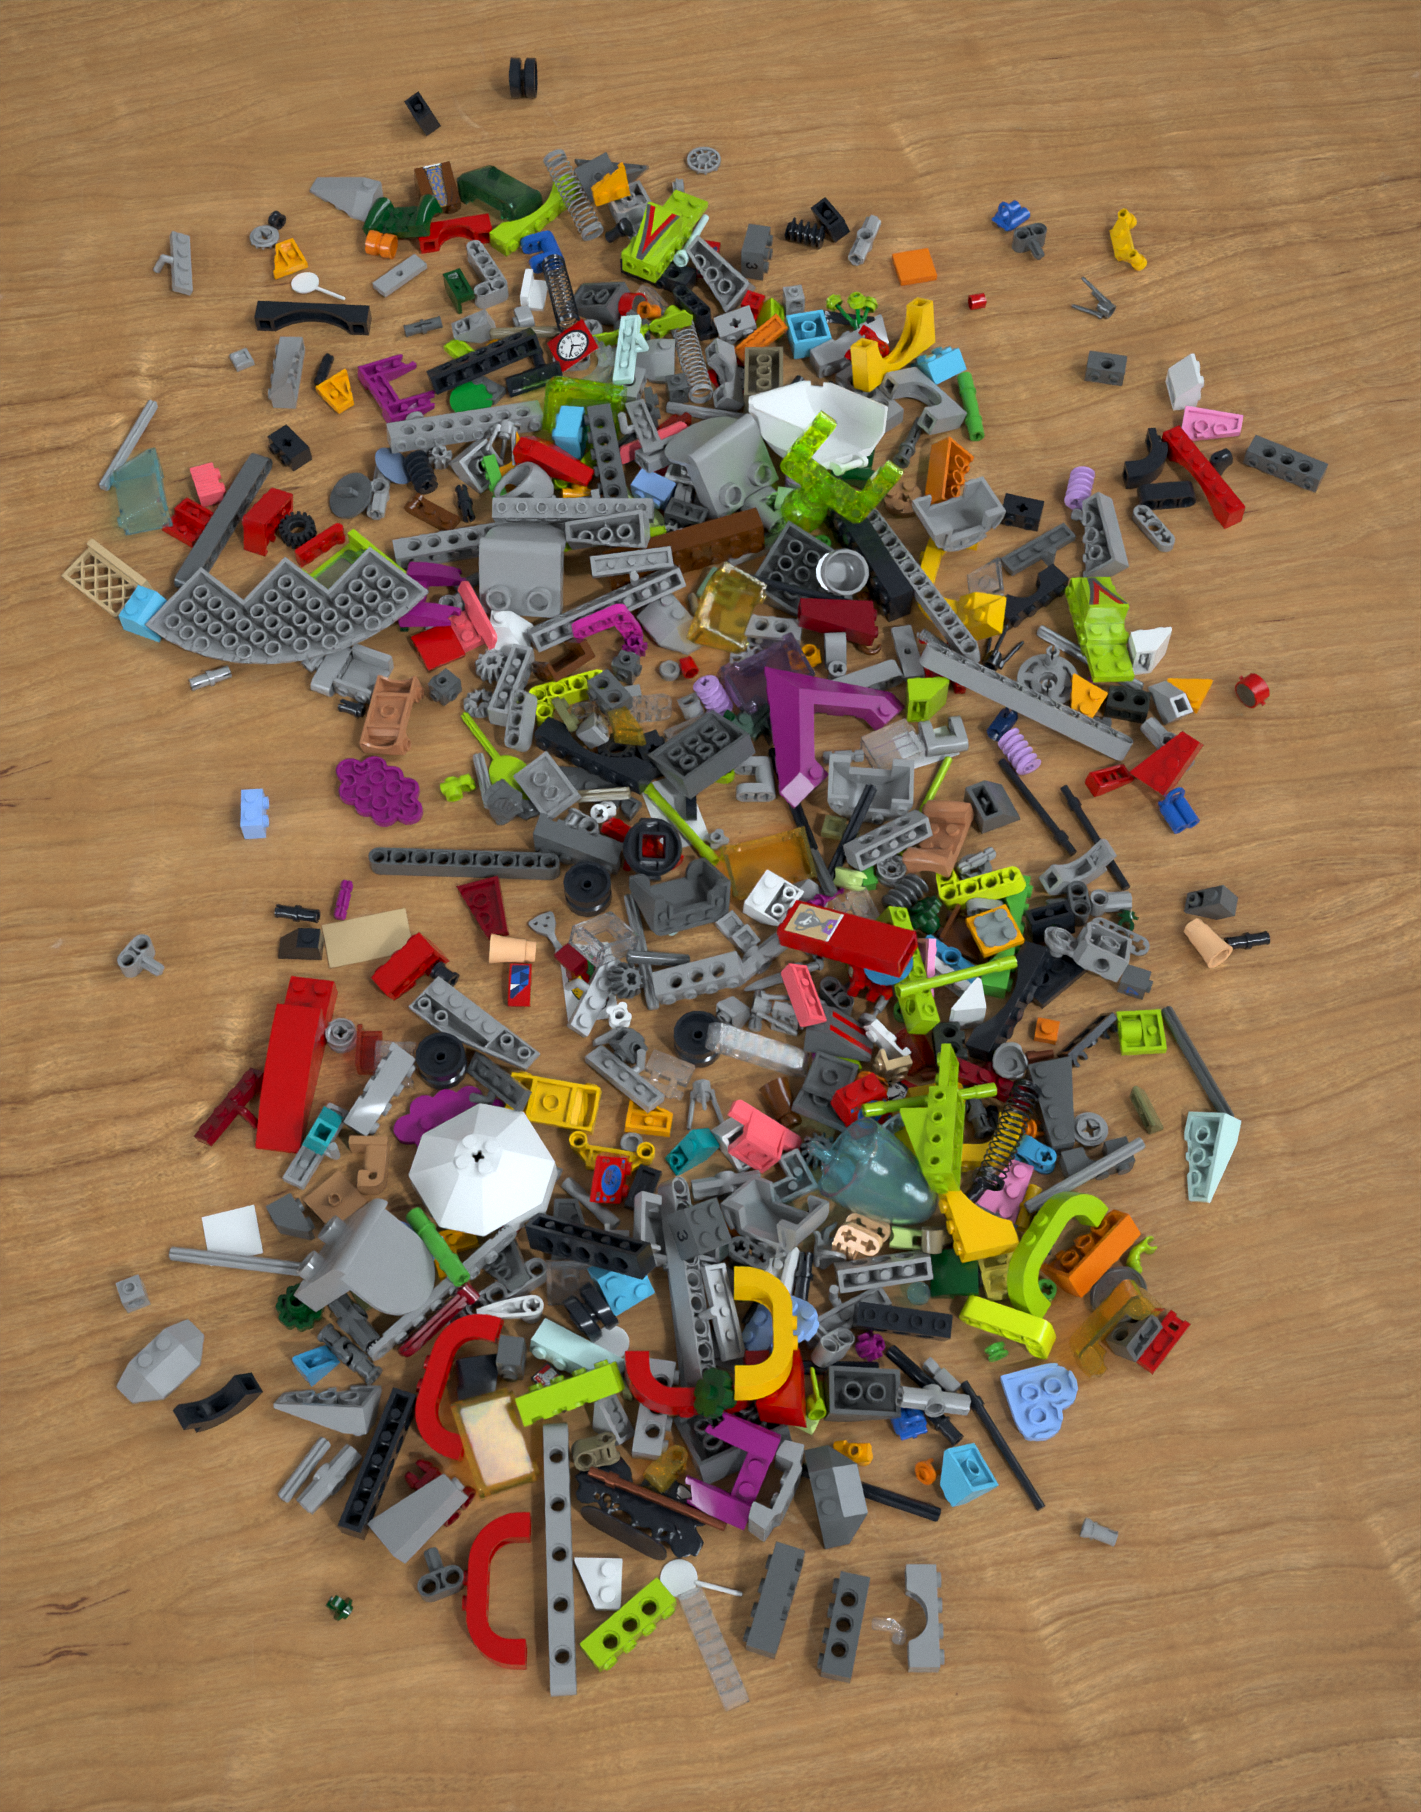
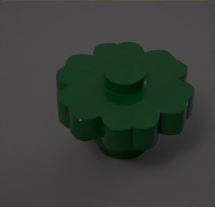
(924, 915)
(295, 1313)
(714, 1393)

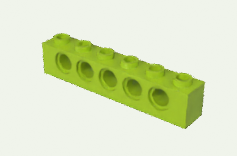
(917, 1009)

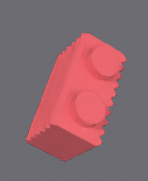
(207, 484)

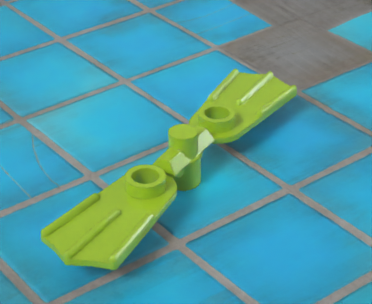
(669, 322)

